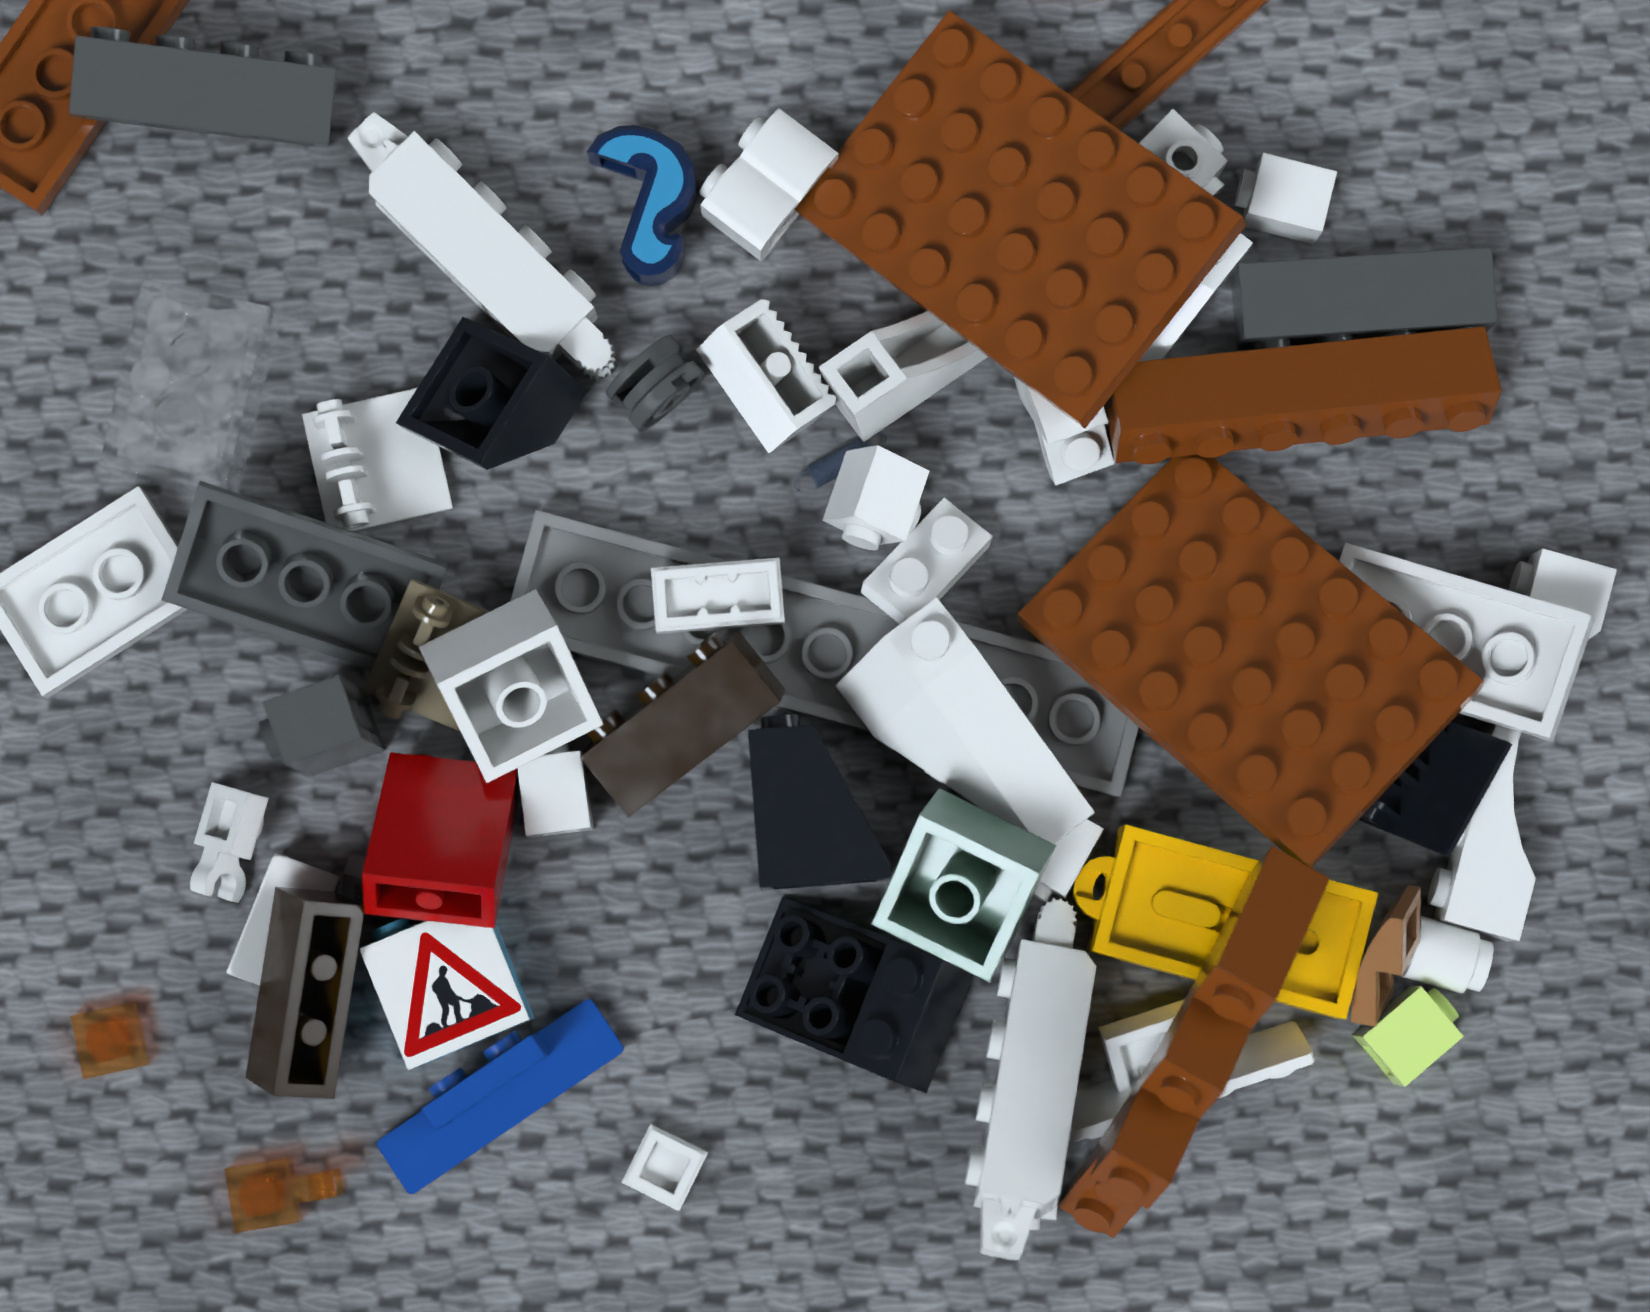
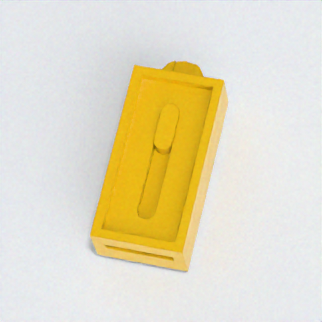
(1172, 897)

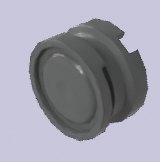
(655, 383)

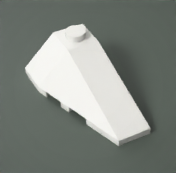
(953, 718)

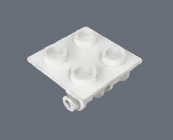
(371, 466)

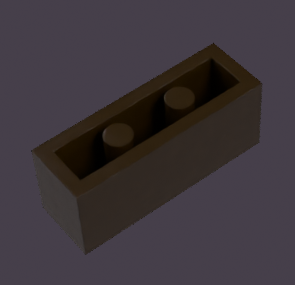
(681, 720)
(304, 993)

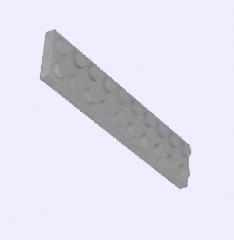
(604, 607)

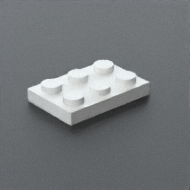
(89, 592)

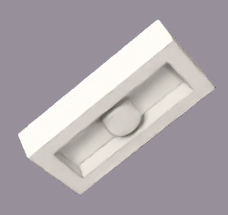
(927, 562)

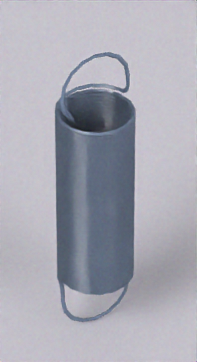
(828, 467)

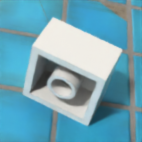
(511, 685)

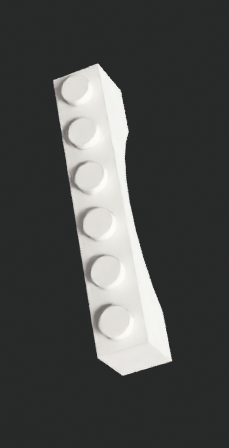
(896, 371)
(1488, 872)

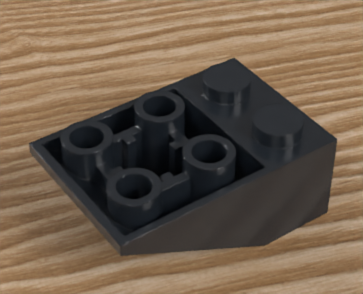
(854, 994)

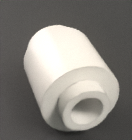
(1450, 957)

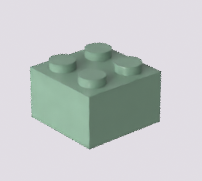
(963, 884)

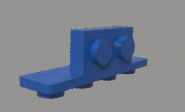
(499, 1095)

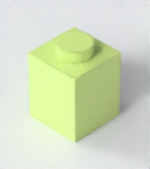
(1411, 1034)

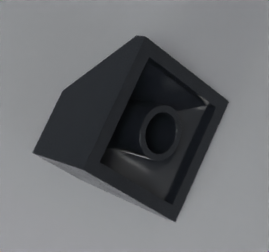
(491, 398)

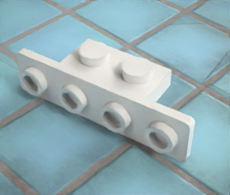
(1133, 1042)

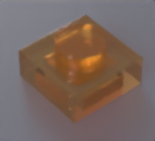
(110, 1040)

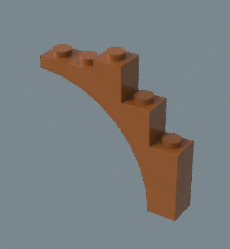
(1200, 1047)

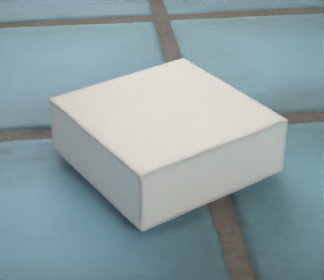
(664, 1167)

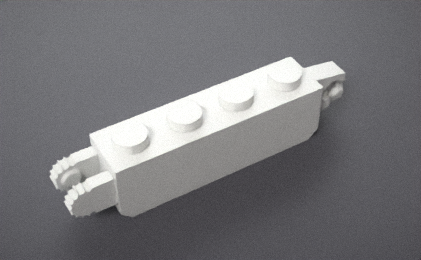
(479, 248)
(1034, 1082)

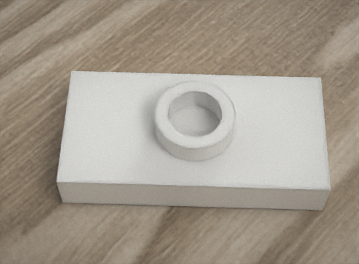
(717, 595)

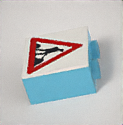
(443, 986)

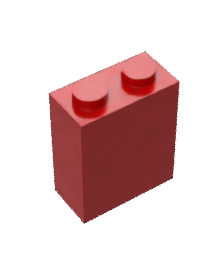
(439, 841)

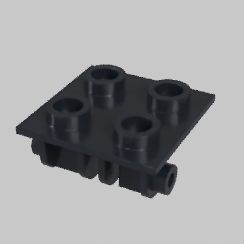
(1440, 789)

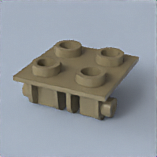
(400, 672)

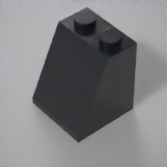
(805, 813)

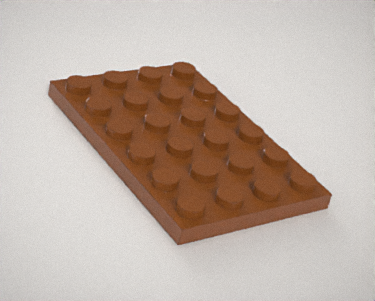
(1020, 218)
(1250, 654)

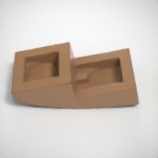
(1386, 957)

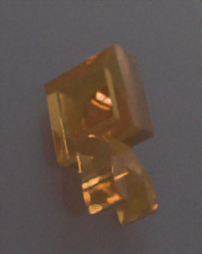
(271, 1192)

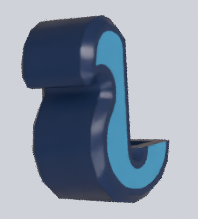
(662, 203)

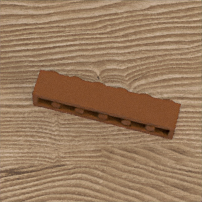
(1303, 395)

